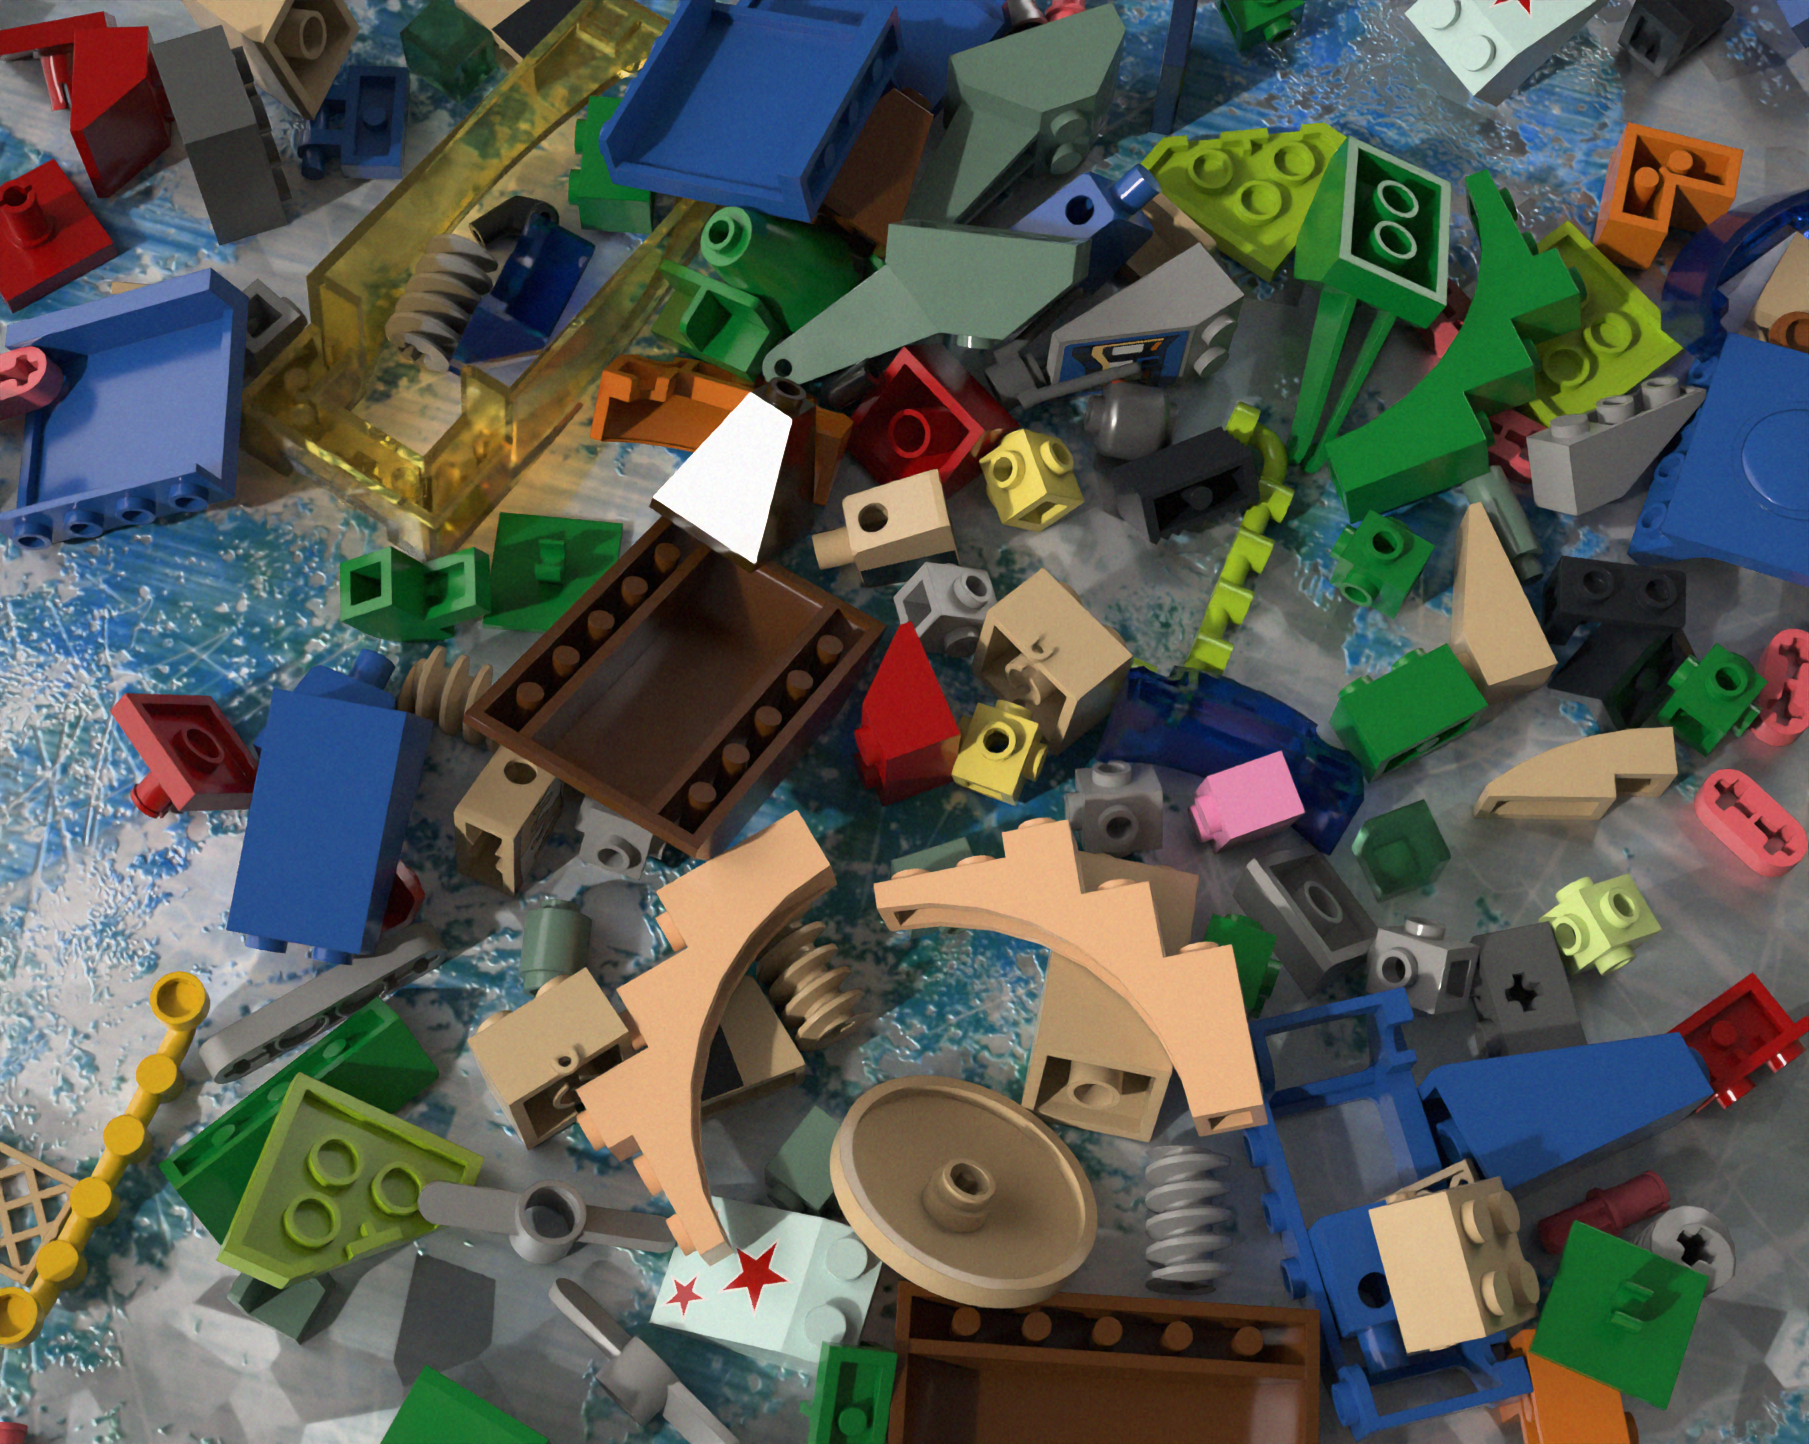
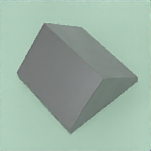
(1311, 912)

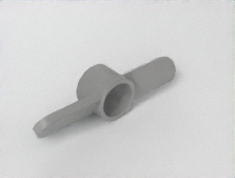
(504, 1213)
(636, 1374)

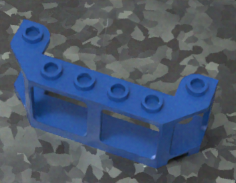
(1393, 1090)

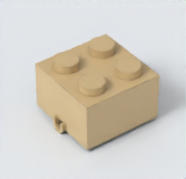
(1051, 659)
(548, 1051)
(1455, 1264)

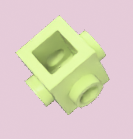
(1600, 924)

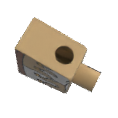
(506, 821)

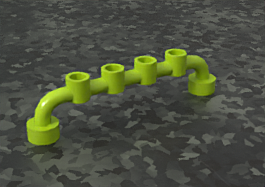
(1248, 549)

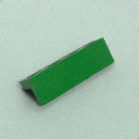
(364, 1057)

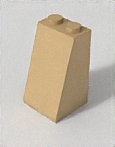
(1090, 1049)

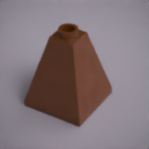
(878, 173)

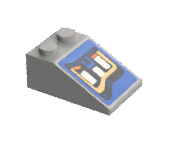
(1168, 321)

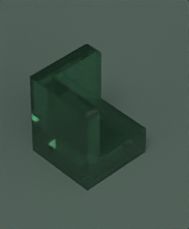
(448, 49)
(1401, 851)

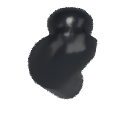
(847, 387)

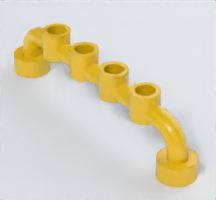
(180, 1006)

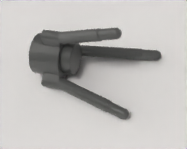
(1019, 379)

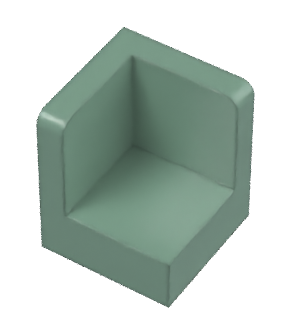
(285, 1310)

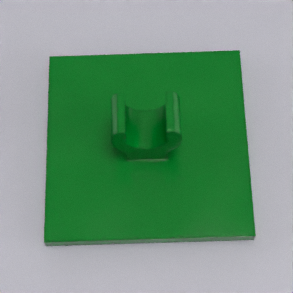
(545, 567)
(1619, 1314)

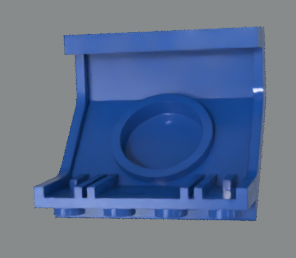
(1737, 468)

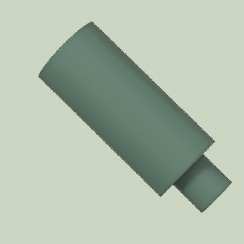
(1508, 522)

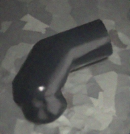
(510, 219)

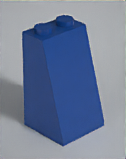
(326, 824)
(1560, 1108)

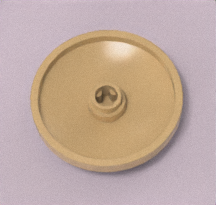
(963, 1191)

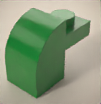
(414, 600)

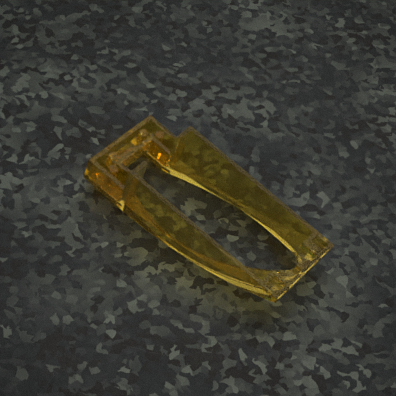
(303, 401)

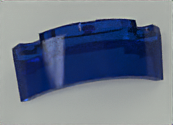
(1715, 254)
(526, 299)
(1215, 723)

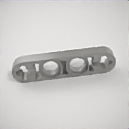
(322, 1003)

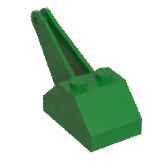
(1373, 244)

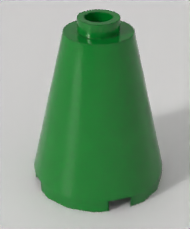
(780, 260)

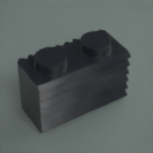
(1186, 484)

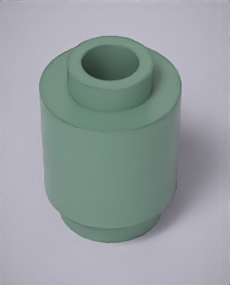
(553, 943)

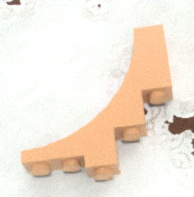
(1114, 932)
(654, 1098)

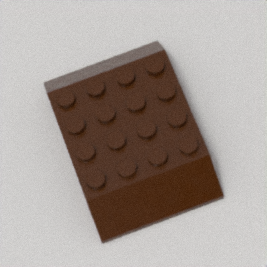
(681, 687)
(1103, 1372)

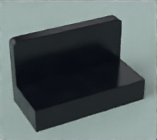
(1621, 674)

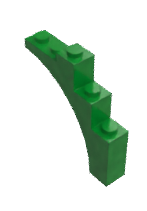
(1442, 426)

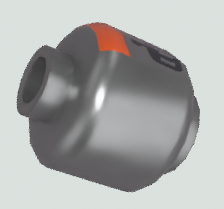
(1131, 419)

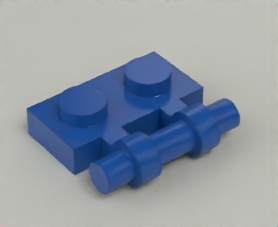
(372, 130)

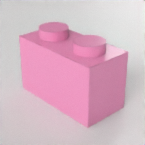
(1245, 803)

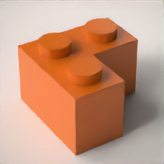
(1660, 183)
(1565, 1404)

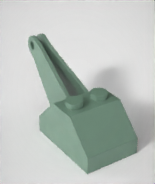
(1020, 110)
(937, 281)

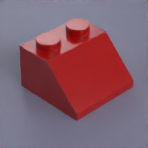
(117, 105)
(927, 419)
(906, 725)

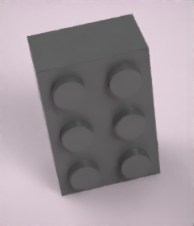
(224, 133)

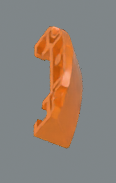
(687, 401)

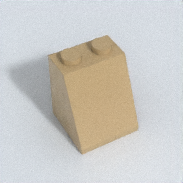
(288, 43)

